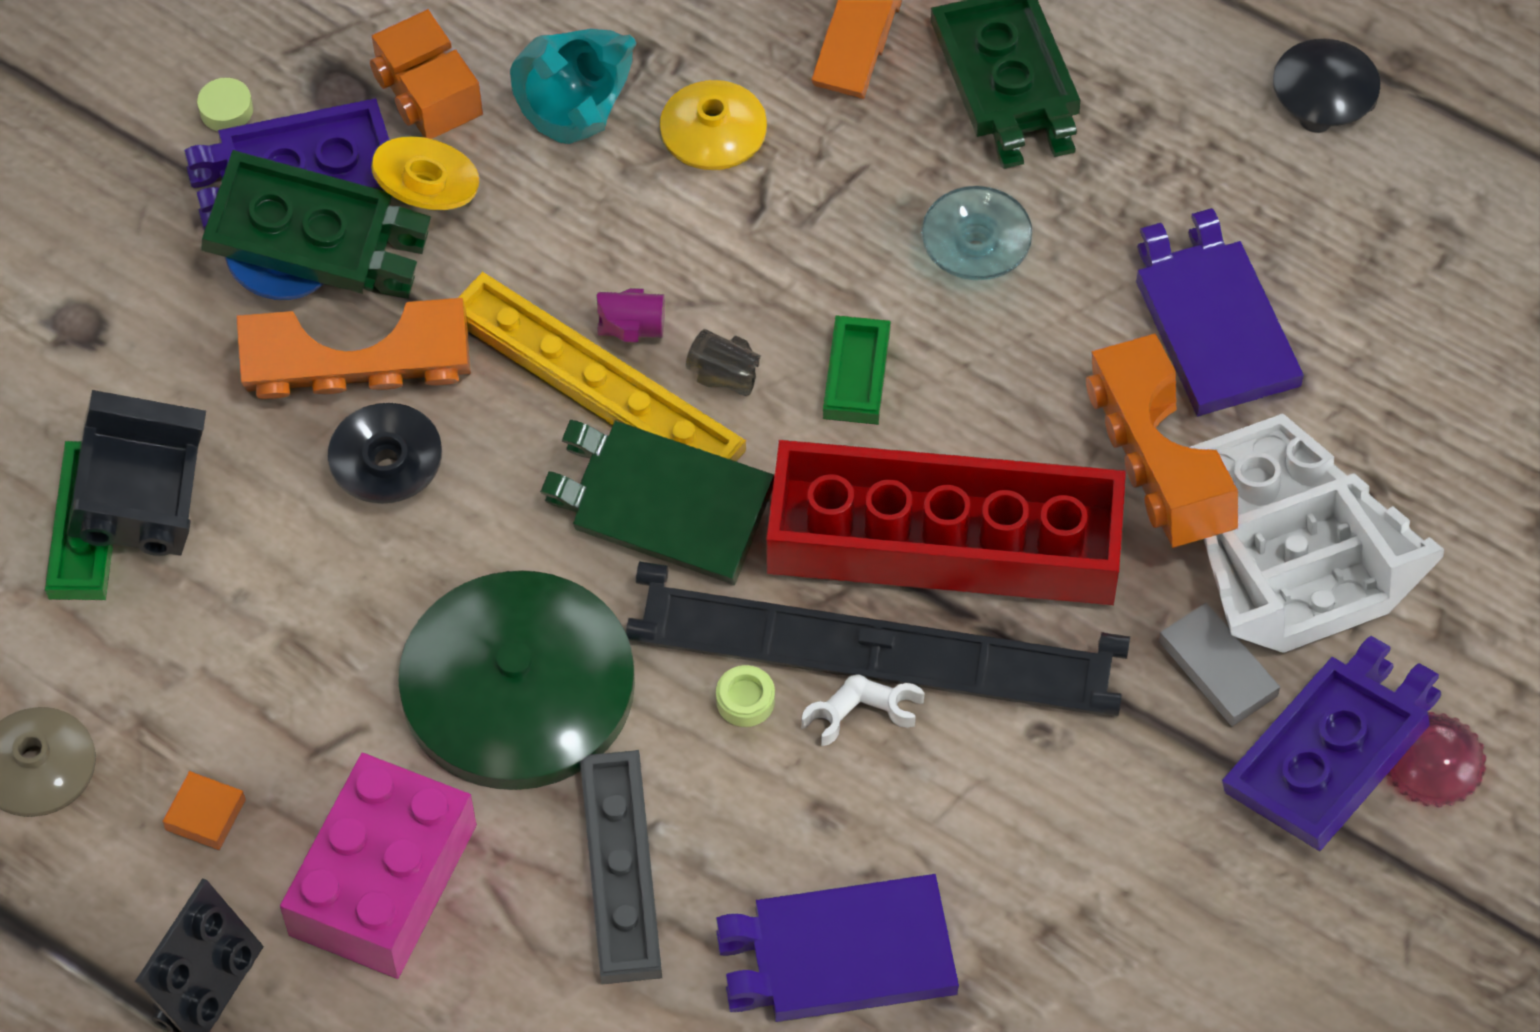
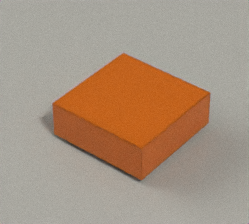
(204, 810)

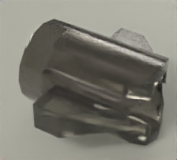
(723, 362)

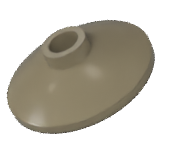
(56, 774)

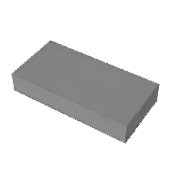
(1219, 664)

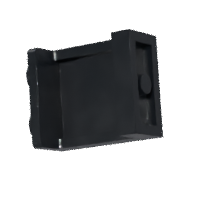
(135, 474)

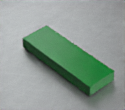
(74, 566)

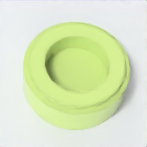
(225, 104)
(745, 696)

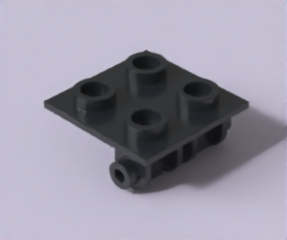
(198, 963)

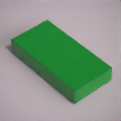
(856, 370)

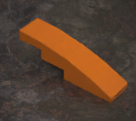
(853, 44)

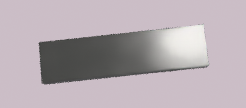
(620, 868)

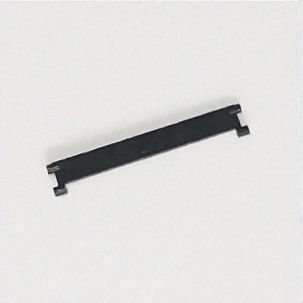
(876, 648)

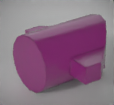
(631, 314)

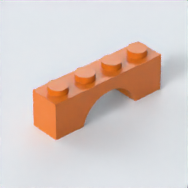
(424, 344)
(1183, 486)

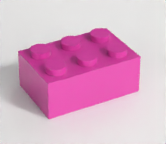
(379, 865)

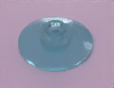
(981, 216)

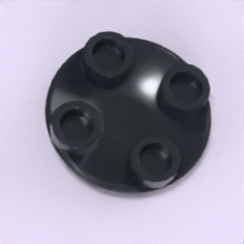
(1326, 83)

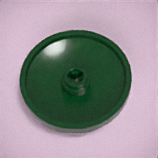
(516, 679)

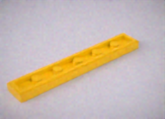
(587, 370)

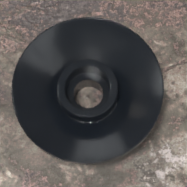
(381, 434)

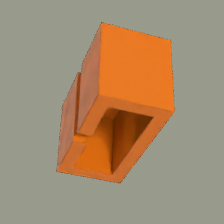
(429, 86)

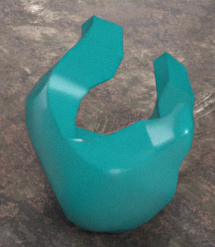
(571, 81)

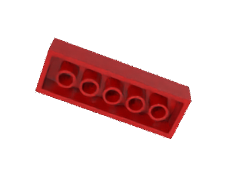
(946, 522)

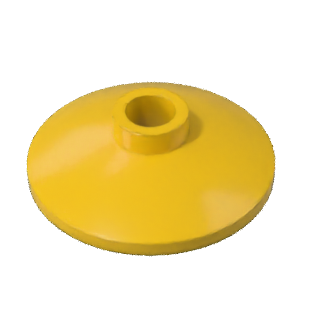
(713, 140)
(425, 173)

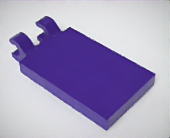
(324, 141)
(1214, 318)
(1333, 744)
(841, 949)

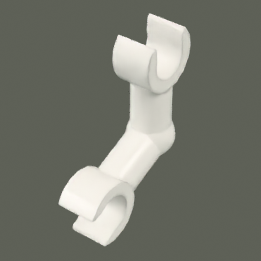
(857, 690)

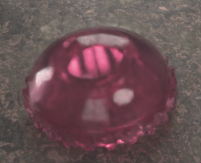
(1441, 764)

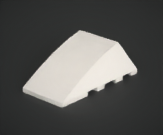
(1308, 541)

